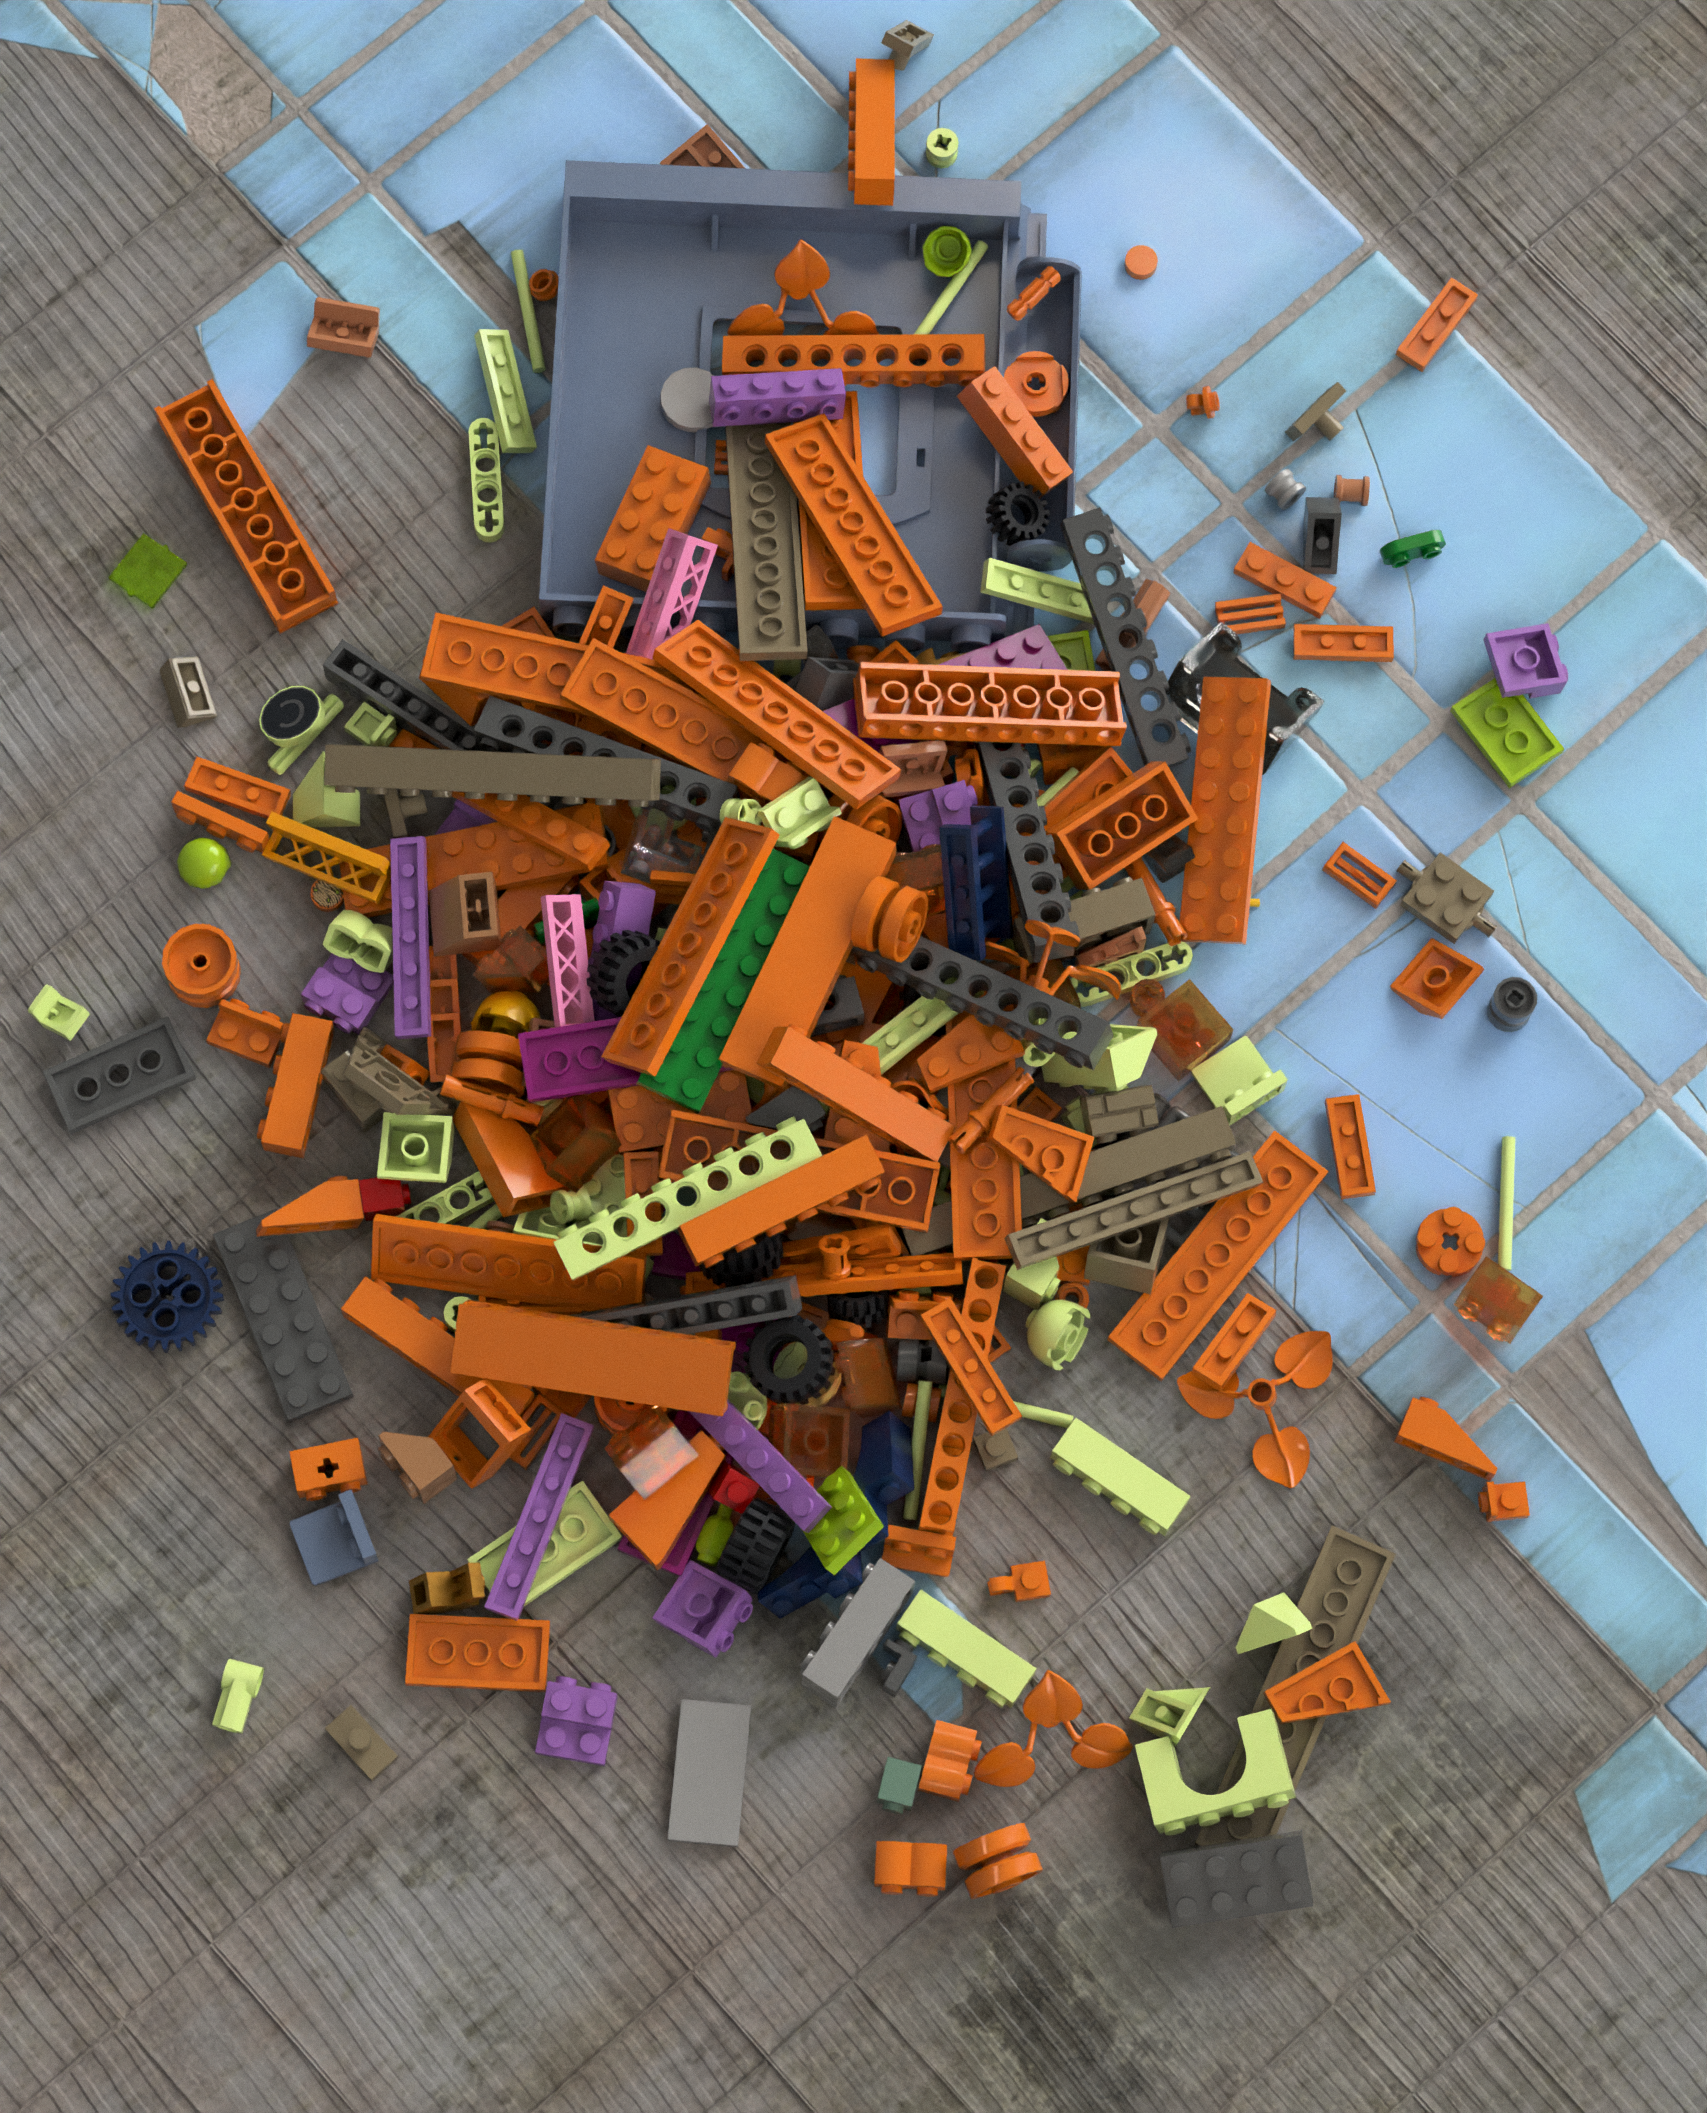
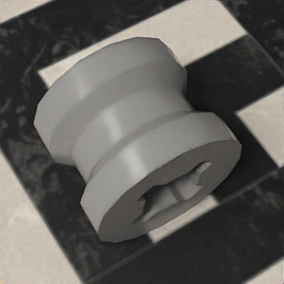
(1285, 489)

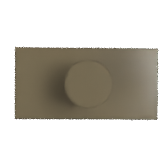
(906, 40)
(1319, 415)
(402, 808)
(361, 1743)

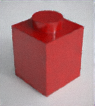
(383, 1197)
(733, 1487)

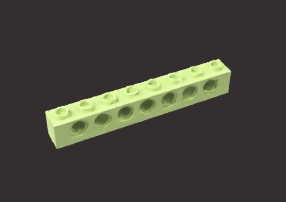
(580, 1262)

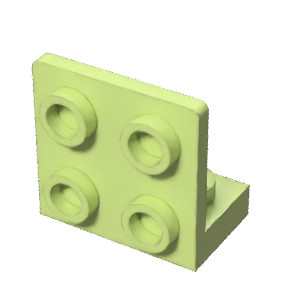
(1238, 1079)

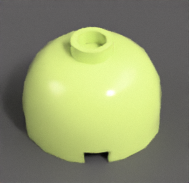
(1056, 1332)

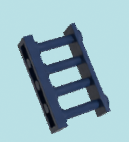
(976, 881)

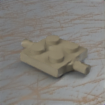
(1447, 898)

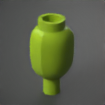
(714, 1536)

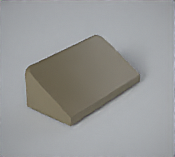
(187, 691)

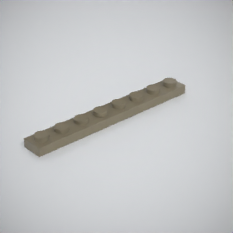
(1133, 1210)

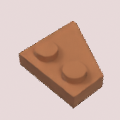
(703, 150)
(1113, 950)

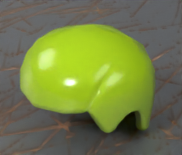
(946, 251)
(203, 863)

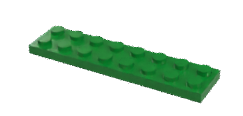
(695, 1053)

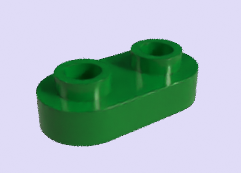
(1402, 551)

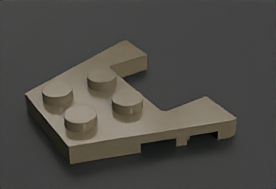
(389, 1084)

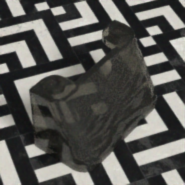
(1217, 657)

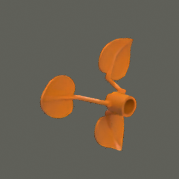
(798, 276)
(1082, 972)
(1286, 1453)
(1047, 1705)

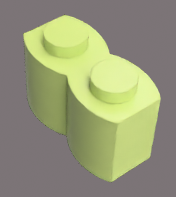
(358, 938)

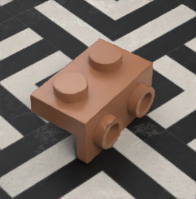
(344, 327)
(919, 767)

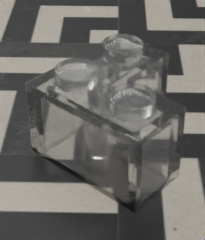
(655, 849)

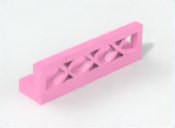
(665, 594)
(567, 959)

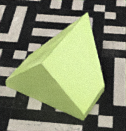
(319, 803)
(1272, 1622)
(1168, 1711)

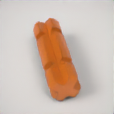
(1033, 293)

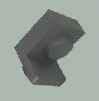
(897, 1672)

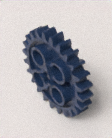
(145, 1275)

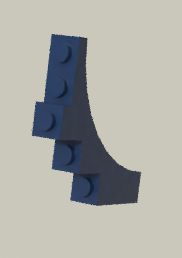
(883, 1476)

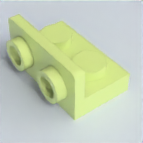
(798, 813)

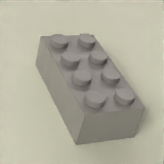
(858, 1632)

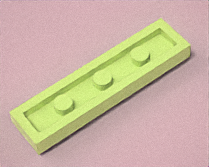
(505, 391)
(1034, 589)

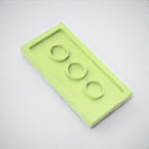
(578, 1538)

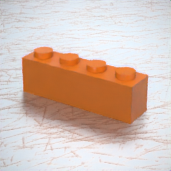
(1014, 432)
(524, 908)
(297, 1085)

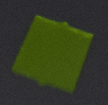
(147, 571)

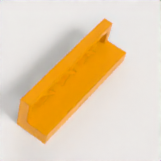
(327, 845)

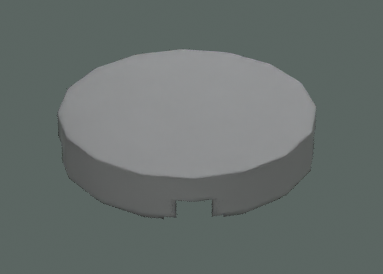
(687, 399)

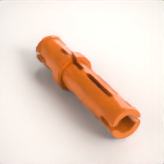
(1164, 910)
(491, 1100)
(981, 1119)

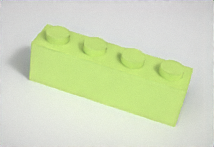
(1119, 1477)
(966, 1649)

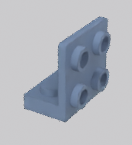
(333, 1540)

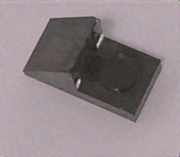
(1169, 858)

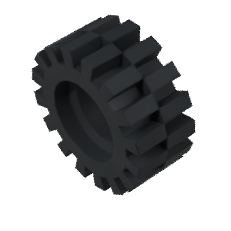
(1030, 506)
(859, 1307)

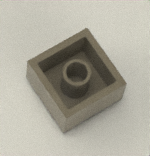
(1128, 1258)

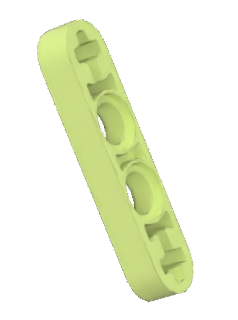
(482, 480)
(1128, 970)
(441, 1201)

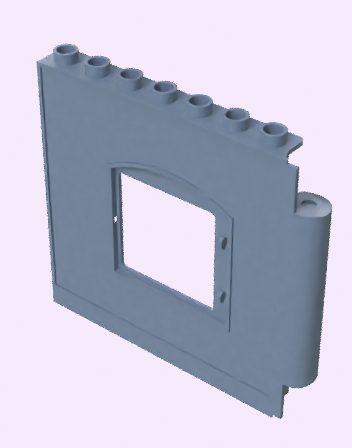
(675, 249)

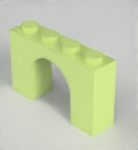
(1262, 1783)

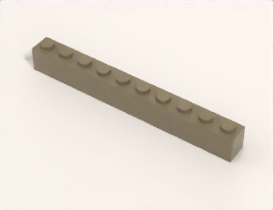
(492, 772)
(1108, 1170)

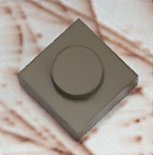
(995, 1449)

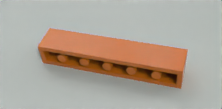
(873, 139)
(855, 1093)
(781, 1200)
(418, 1339)

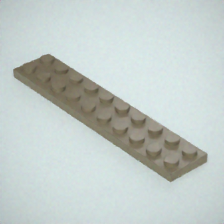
(764, 549)
(1338, 1607)

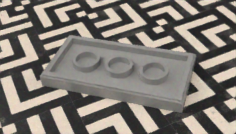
(709, 1773)

